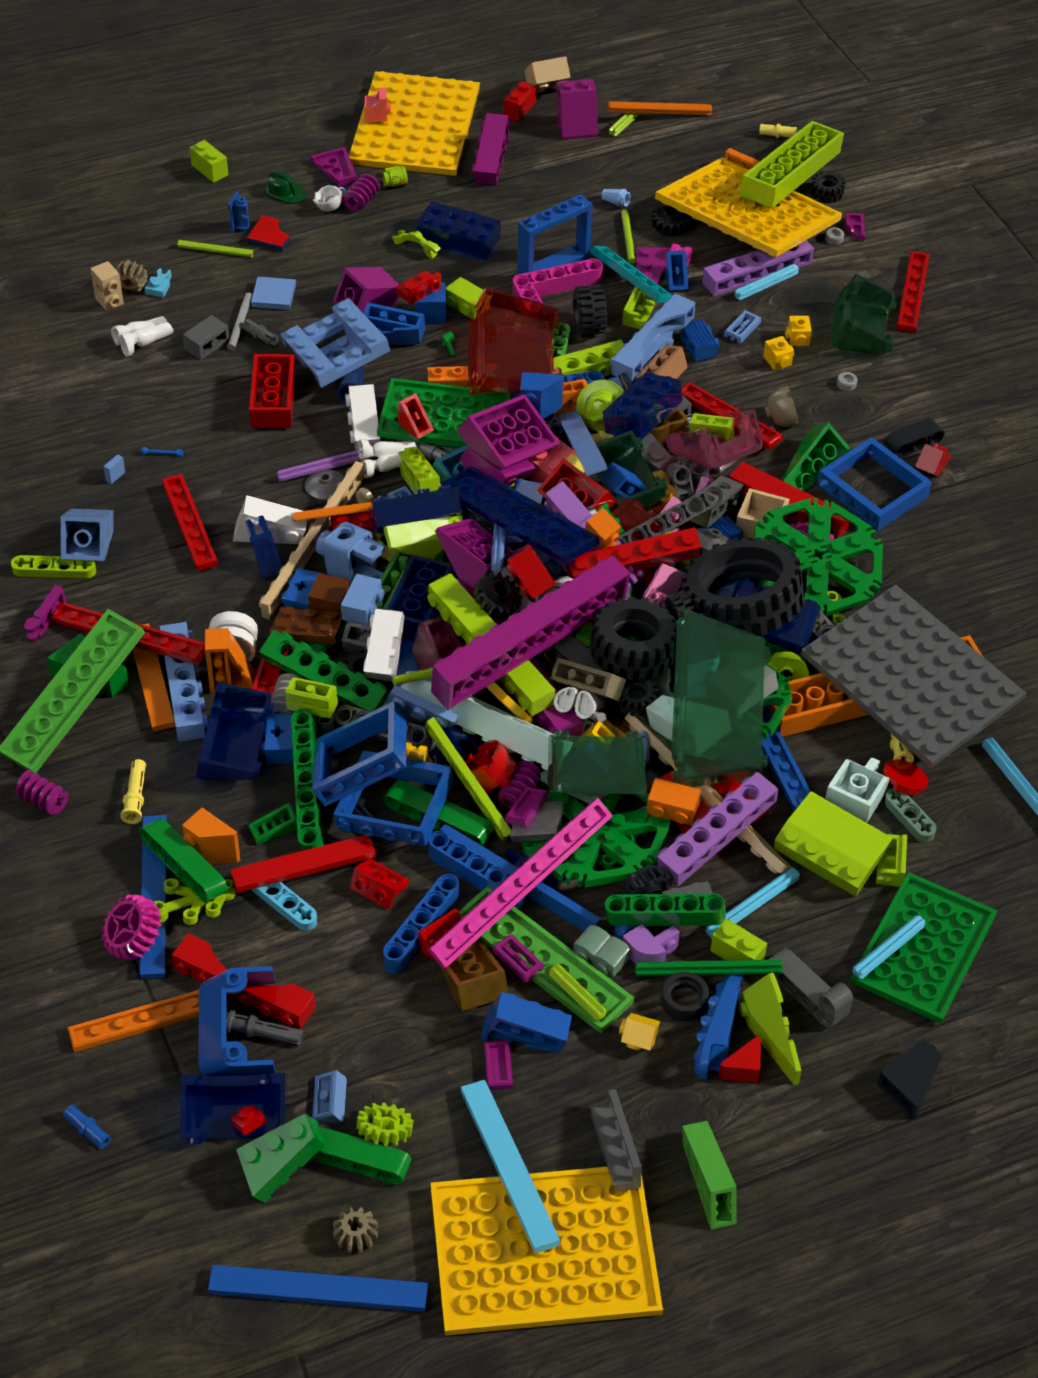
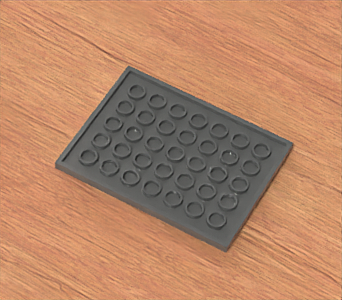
(913, 675)

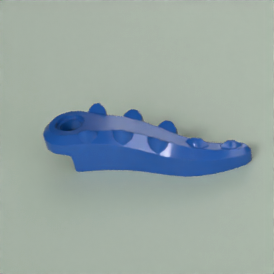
(717, 1027)

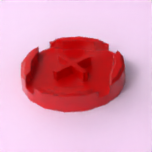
(905, 777)

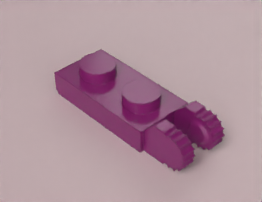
(41, 621)

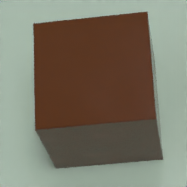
(328, 593)

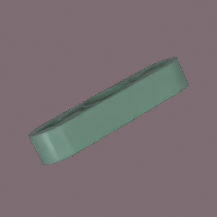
(911, 824)

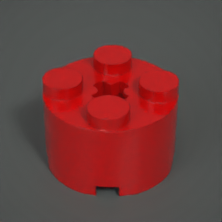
(491, 765)

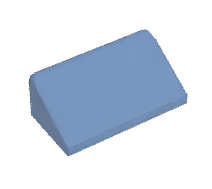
(329, 1097)

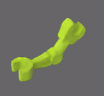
(428, 246)

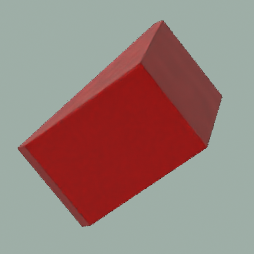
(413, 417)
(743, 1064)

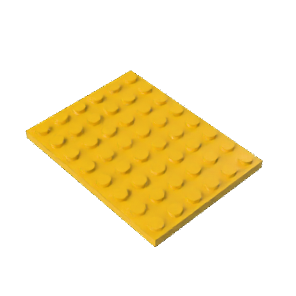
(424, 126)
(714, 199)
(499, 1282)

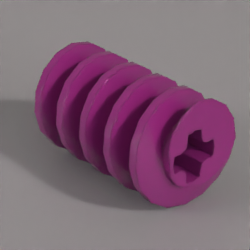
(360, 192)
(523, 776)
(41, 793)

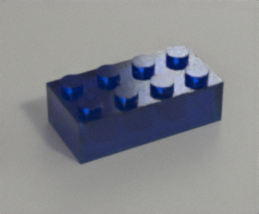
(459, 230)
(643, 405)
(414, 508)
(412, 592)

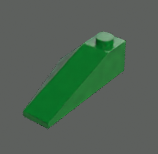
(816, 451)

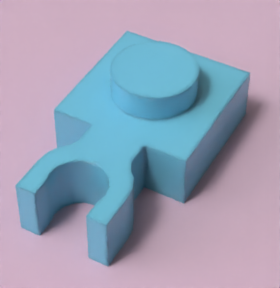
(158, 285)

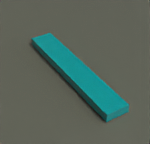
(631, 273)

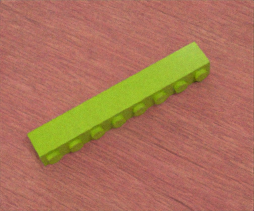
(469, 621)

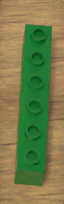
(279, 643)

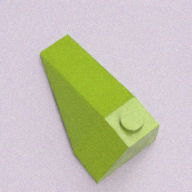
(418, 537)
(764, 1017)

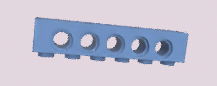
(185, 691)

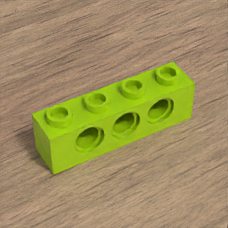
(590, 359)
(417, 470)

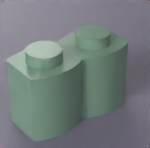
(602, 950)

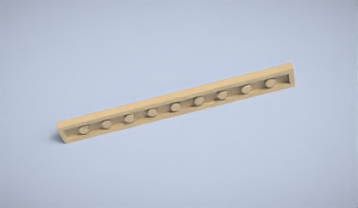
(307, 544)
(759, 845)

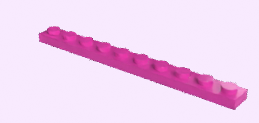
(519, 883)

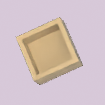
(547, 73)
(754, 507)

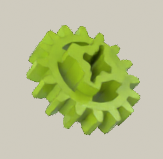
(384, 1124)

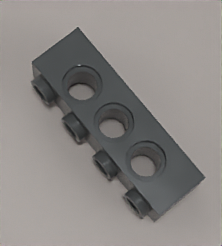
(732, 493)

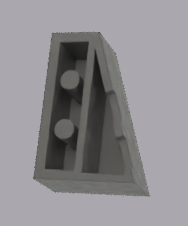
(655, 454)

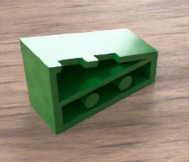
(114, 685)
(279, 1154)

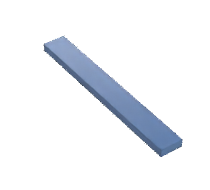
(582, 442)

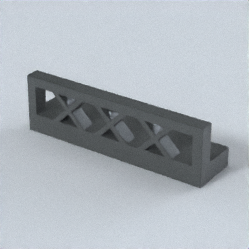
(617, 1144)

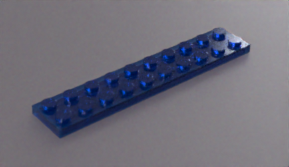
(522, 515)

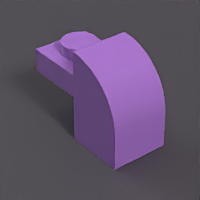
(650, 948)

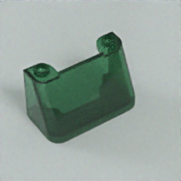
(861, 317)
(626, 452)
(596, 764)

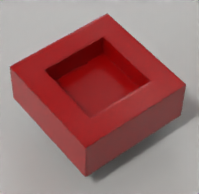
(248, 1119)

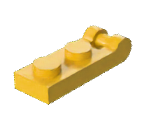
(417, 753)

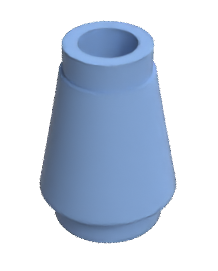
(618, 197)

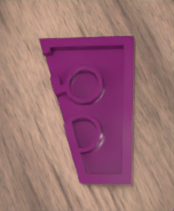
(336, 166)
(651, 262)

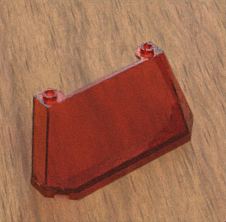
(509, 339)

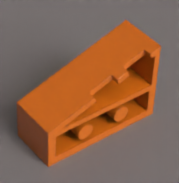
(226, 660)

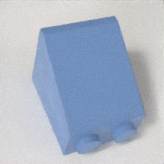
(86, 534)

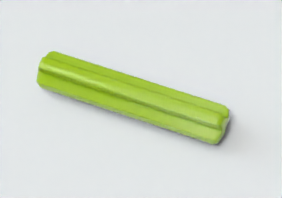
(622, 123)
(577, 992)

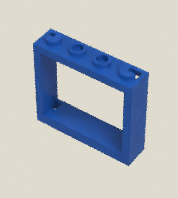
(576, 206)
(860, 505)
(369, 770)
(415, 771)

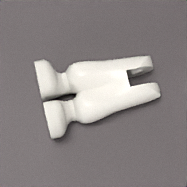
(140, 333)
(385, 451)
(584, 702)

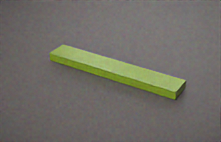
(468, 779)

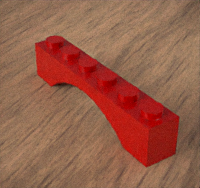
(285, 1002)

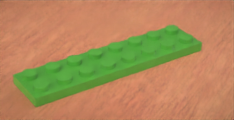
(71, 691)
(552, 952)

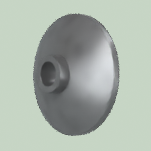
(322, 484)
(710, 537)

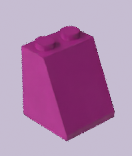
(577, 109)
(366, 286)
(506, 476)

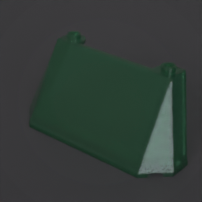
(717, 702)

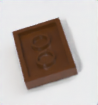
(309, 624)

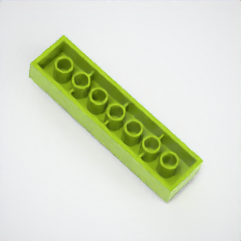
(791, 164)

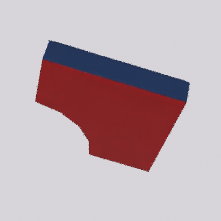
(268, 235)

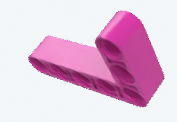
(557, 279)

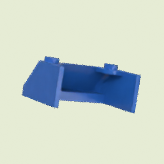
(216, 1054)

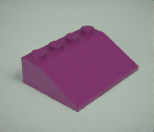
(508, 432)
(469, 549)

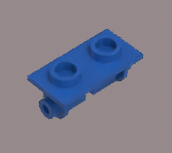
(238, 207)

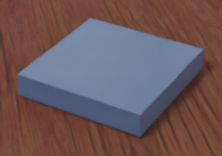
(273, 293)

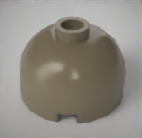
(782, 408)

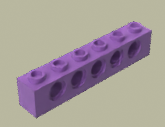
(751, 267)
(714, 839)

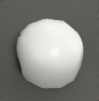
(328, 198)

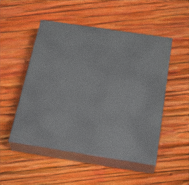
(543, 826)

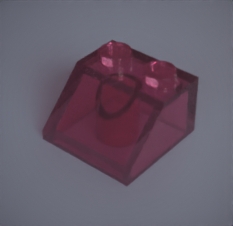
(434, 641)

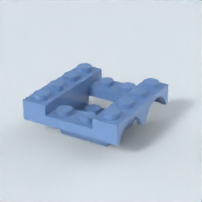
(358, 347)

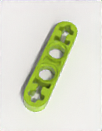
(52, 570)

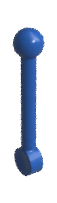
(179, 452)

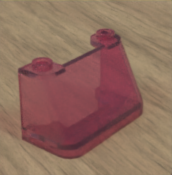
(714, 451)

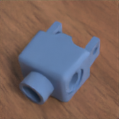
(350, 546)

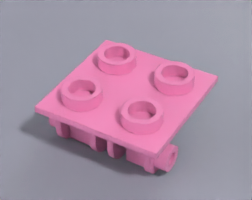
(665, 583)

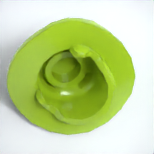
(594, 400)

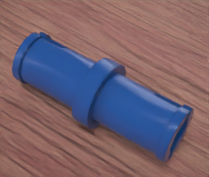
(87, 1127)

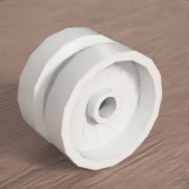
(242, 628)

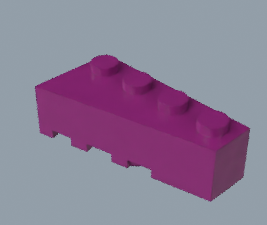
(491, 148)

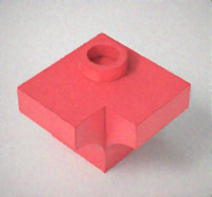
(377, 107)

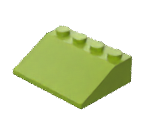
(832, 843)

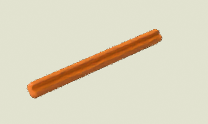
(659, 108)

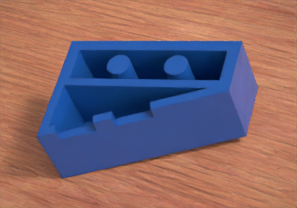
(397, 325)
(526, 1022)

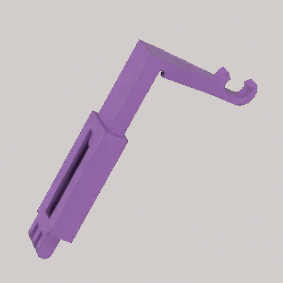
(563, 501)

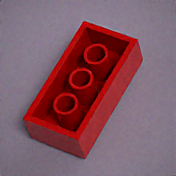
(272, 391)
(530, 570)

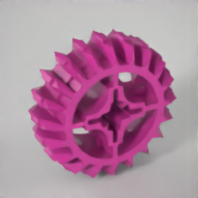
(131, 927)

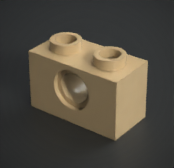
(107, 286)

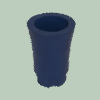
(353, 378)

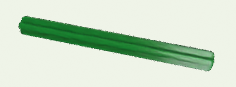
(728, 967)

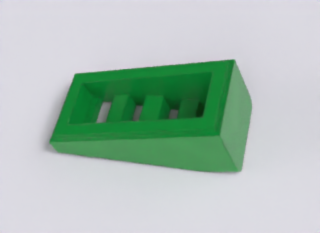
(271, 818)

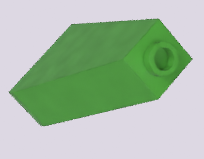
(710, 1174)

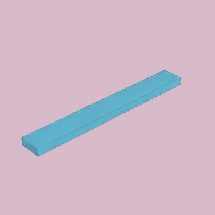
(510, 1167)

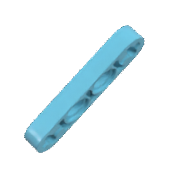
(291, 914)

